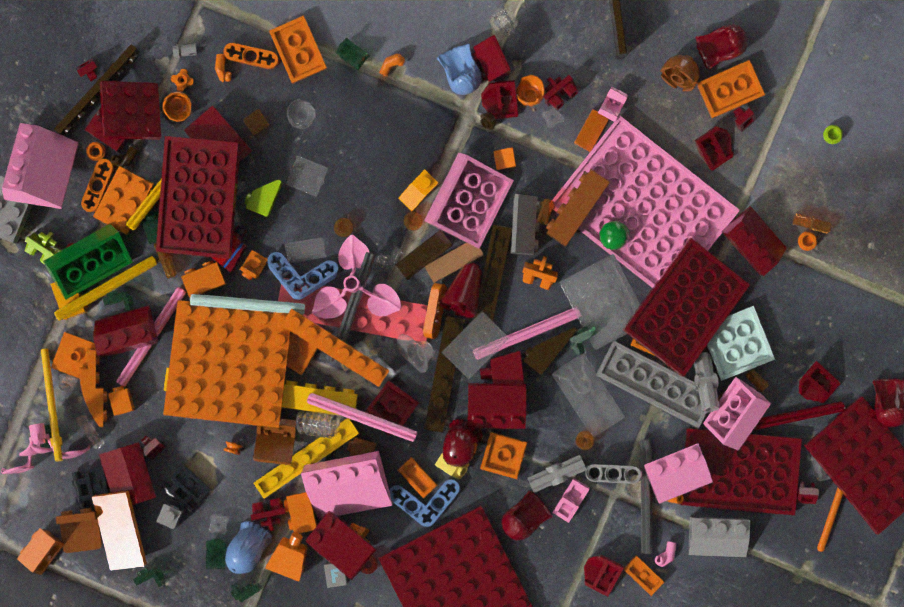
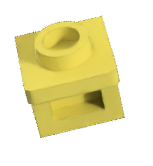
(456, 472)

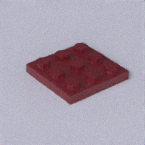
(130, 110)

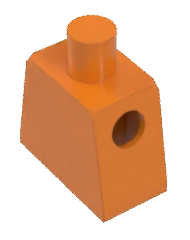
(289, 557)

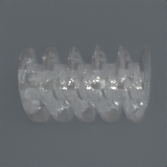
(317, 424)

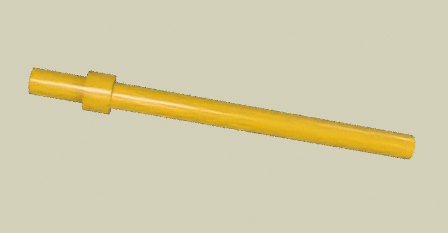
(56, 440)

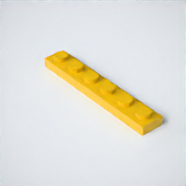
(310, 454)

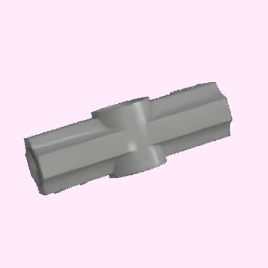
(706, 382)
(556, 473)

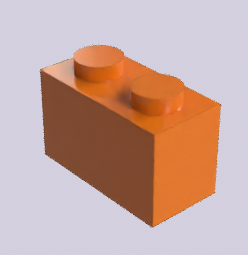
(203, 279)
(301, 513)
(40, 551)

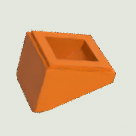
(504, 158)

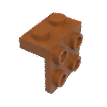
(275, 444)
(79, 530)

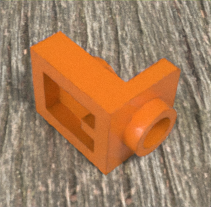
(253, 265)

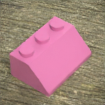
(738, 414)
(678, 473)

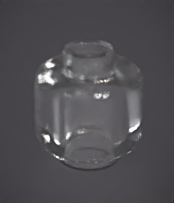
(504, 22)

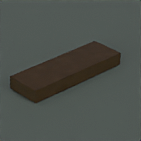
(423, 254)

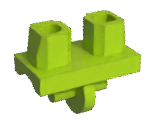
(42, 243)

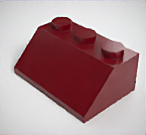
(755, 241)
(124, 332)
(497, 406)
(127, 471)

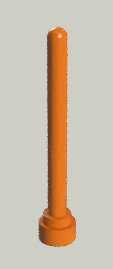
(830, 520)

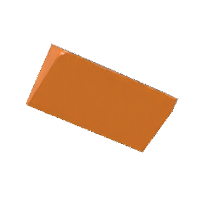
(591, 130)

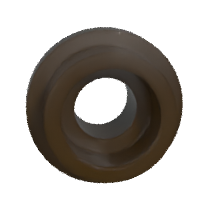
(488, 120)

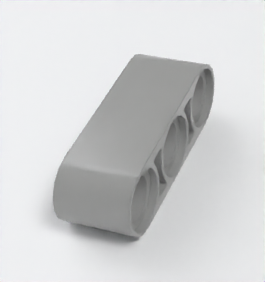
(623, 474)

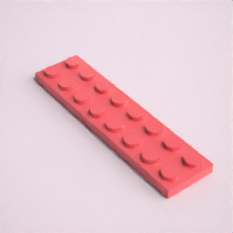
(406, 321)

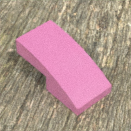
(571, 500)

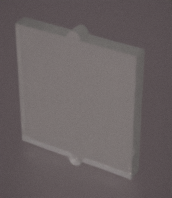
(307, 176)

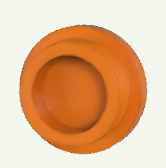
(807, 241)

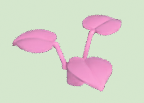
(329, 301)
(38, 436)

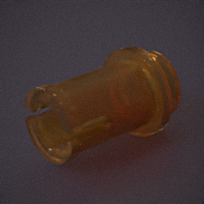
(545, 211)
(758, 381)

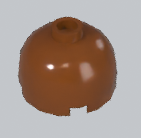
(681, 72)

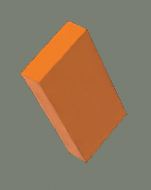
(417, 477)

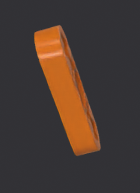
(238, 47)
(108, 174)
(434, 311)

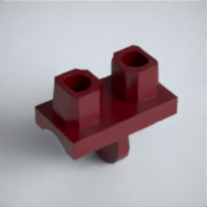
(557, 88)
(259, 513)

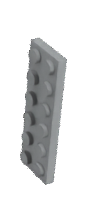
(652, 383)

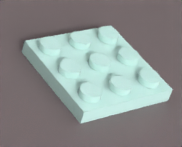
(739, 344)

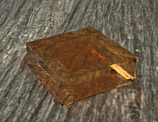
(256, 122)

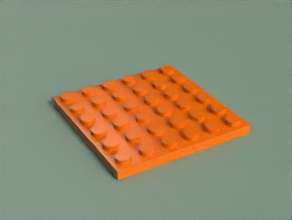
(227, 365)

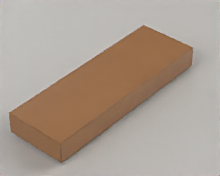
(453, 261)

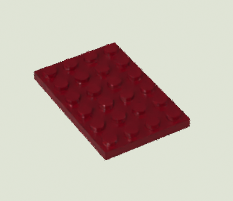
(198, 197)
(686, 307)
(863, 463)
(752, 479)

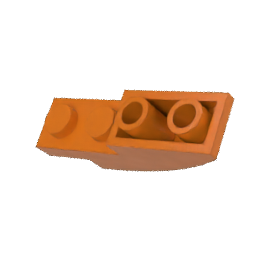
(93, 395)

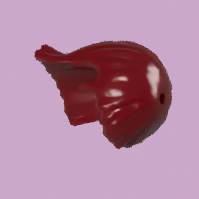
(721, 45)
(889, 401)
(460, 442)
(525, 517)

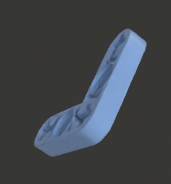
(296, 280)
(422, 508)

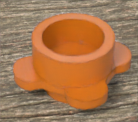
(182, 75)

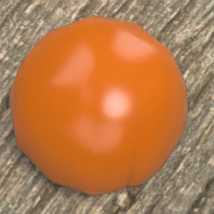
(530, 90)
(177, 106)

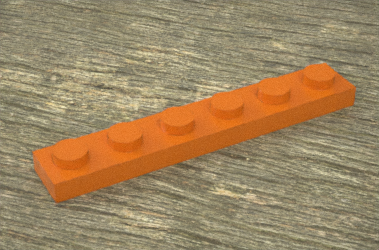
(335, 347)

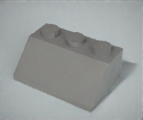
(524, 224)
(719, 536)

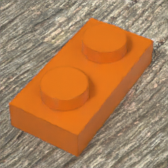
(643, 575)

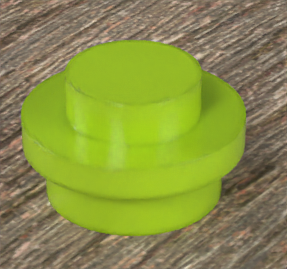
(832, 134)

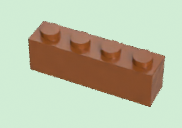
(575, 211)

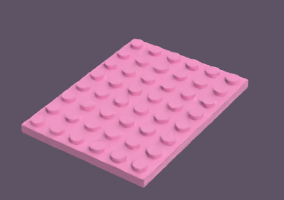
(652, 197)

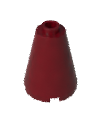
(464, 292)

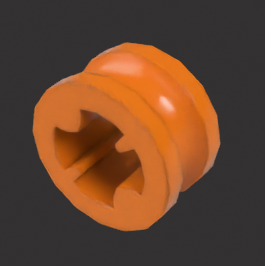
(233, 447)

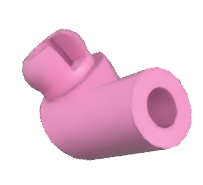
(667, 556)

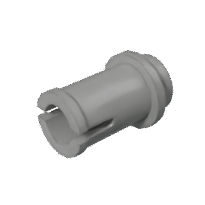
(184, 50)

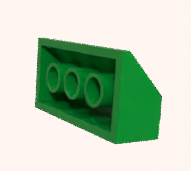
(88, 261)

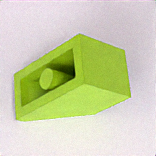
(263, 198)

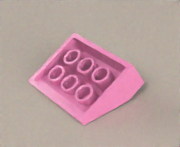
(39, 167)
(468, 200)
(347, 485)

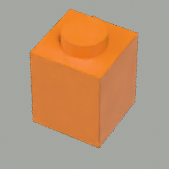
(121, 400)

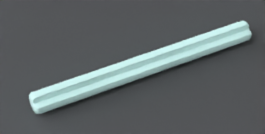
(245, 304)

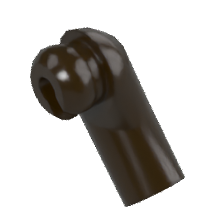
(124, 160)

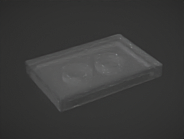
(475, 345)

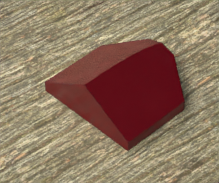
(500, 99)
(715, 147)
(817, 383)
(601, 574)

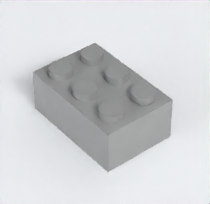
(12, 217)

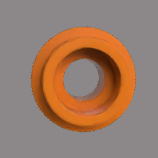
(89, 151)

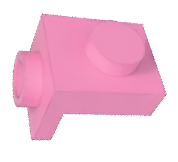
(613, 104)

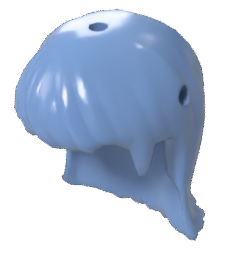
(461, 70)
(247, 547)

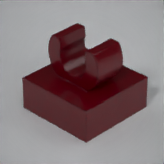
(88, 69)
(744, 119)
(152, 447)
(807, 495)

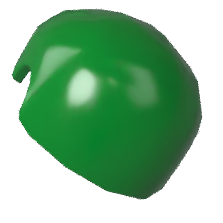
(614, 235)

